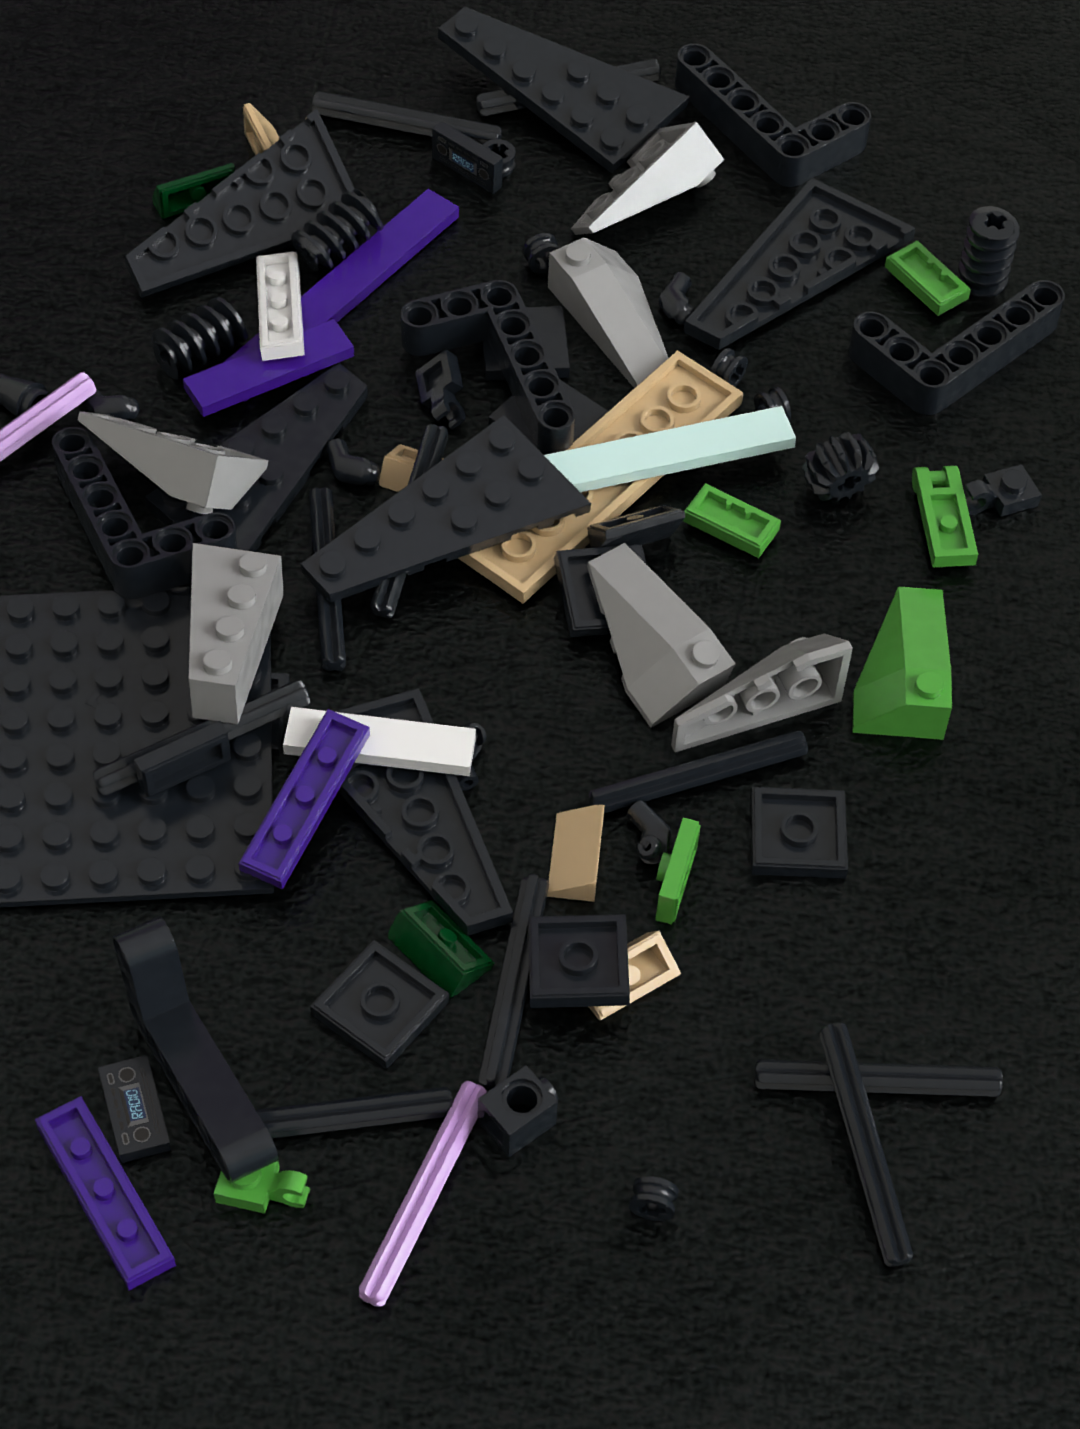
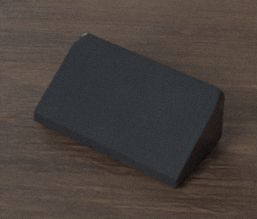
(636, 527)

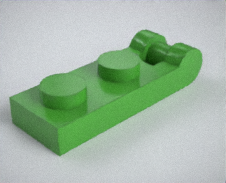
(945, 516)

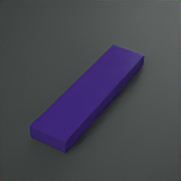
(250, 376)
(304, 799)
(105, 1193)

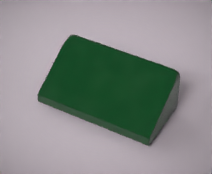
(179, 194)
(439, 947)

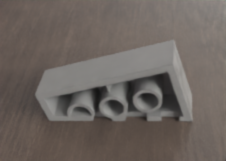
(230, 623)

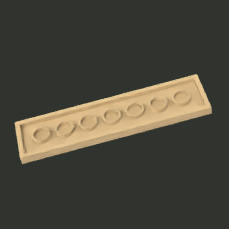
(669, 398)

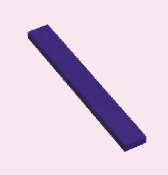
(372, 262)

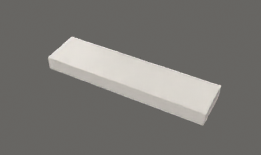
(279, 306)
(394, 742)

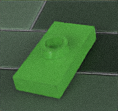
(927, 278)
(732, 520)
(675, 870)

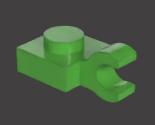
(261, 1186)

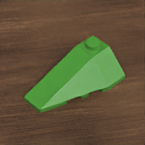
(908, 671)

